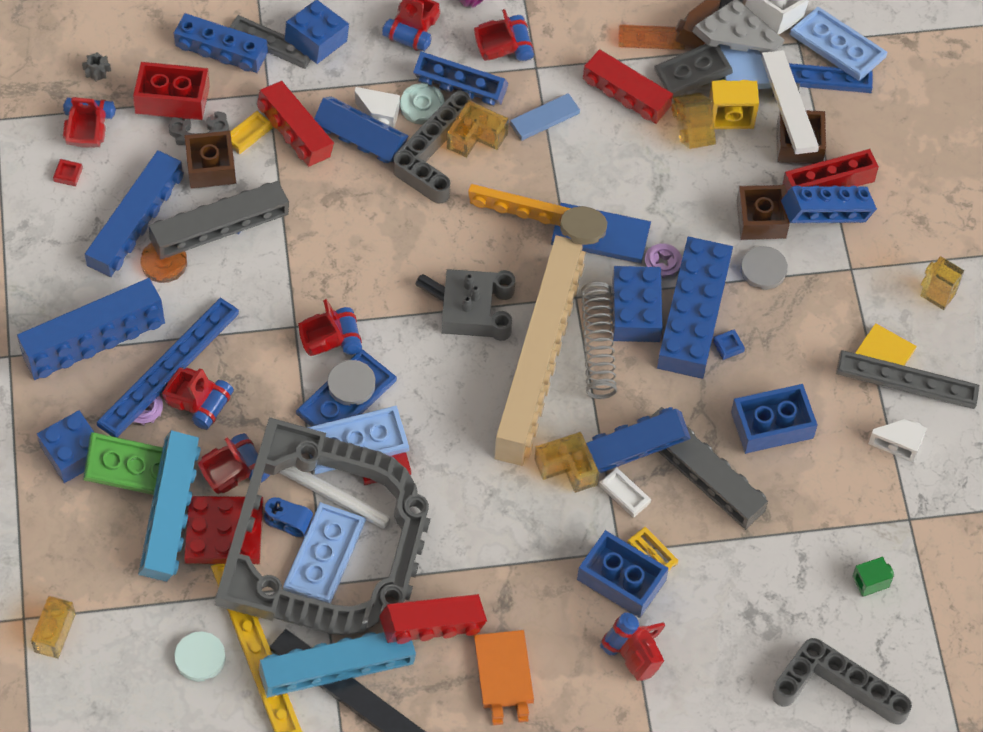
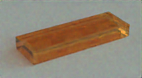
(648, 37)

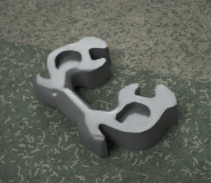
(179, 128)

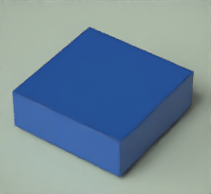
(728, 344)

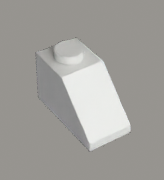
(378, 105)
(899, 438)

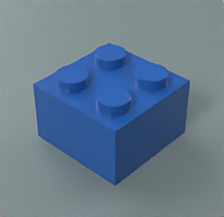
(316, 31)
(67, 445)

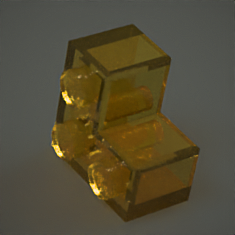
(696, 118)
(474, 125)
(568, 456)

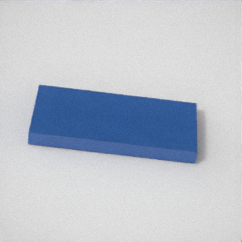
(623, 240)
(324, 408)

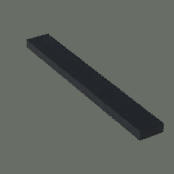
(353, 694)

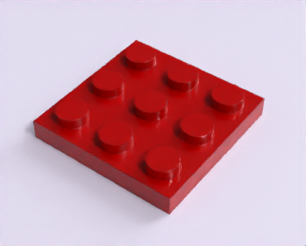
(213, 526)

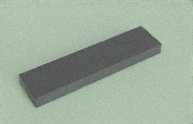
(275, 41)

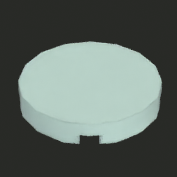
(420, 102)
(200, 656)

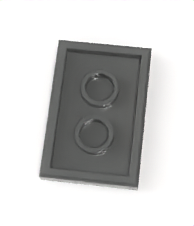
(693, 69)

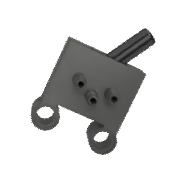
(469, 300)

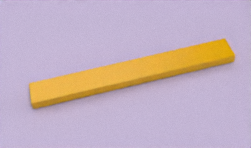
(255, 649)

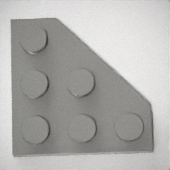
(739, 29)

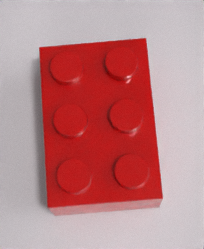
(171, 90)

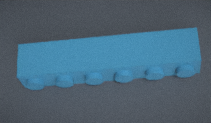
(169, 506)
(332, 663)

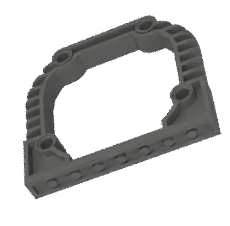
(280, 449)

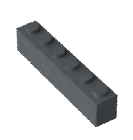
(218, 219)
(716, 479)

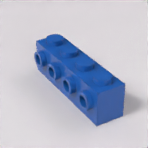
(220, 43)
(461, 78)
(359, 129)
(828, 204)
(638, 440)

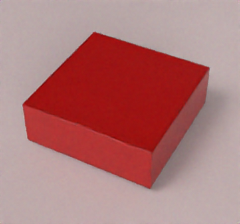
(67, 172)

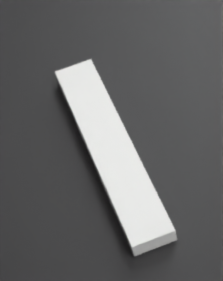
(789, 102)

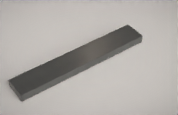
(907, 379)

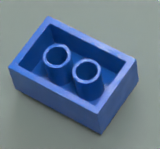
(637, 304)
(774, 418)
(622, 574)

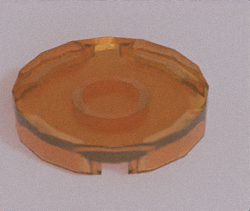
(162, 270)

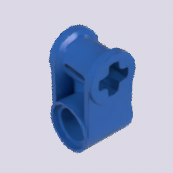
(289, 516)

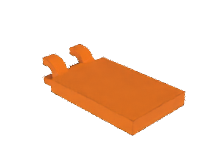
(504, 673)

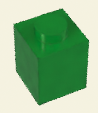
(873, 576)

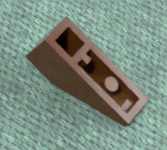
(685, 27)

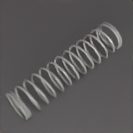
(600, 381)

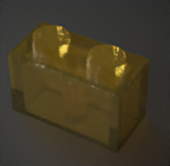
(941, 282)
(53, 627)

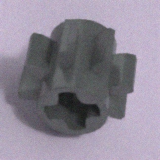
(96, 66)

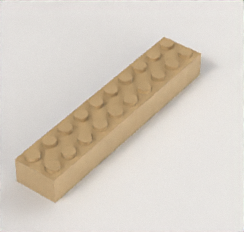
(540, 351)

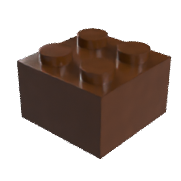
(785, 150)
(210, 159)
(762, 212)

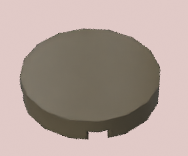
(583, 225)

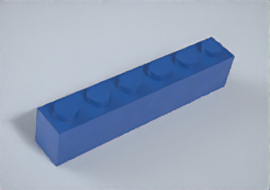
(134, 214)

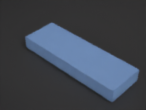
(544, 116)

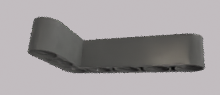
(429, 144)
(841, 680)

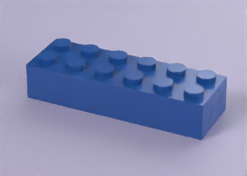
(695, 307)
(91, 329)

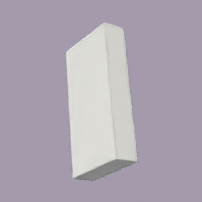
(625, 492)

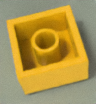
(734, 104)

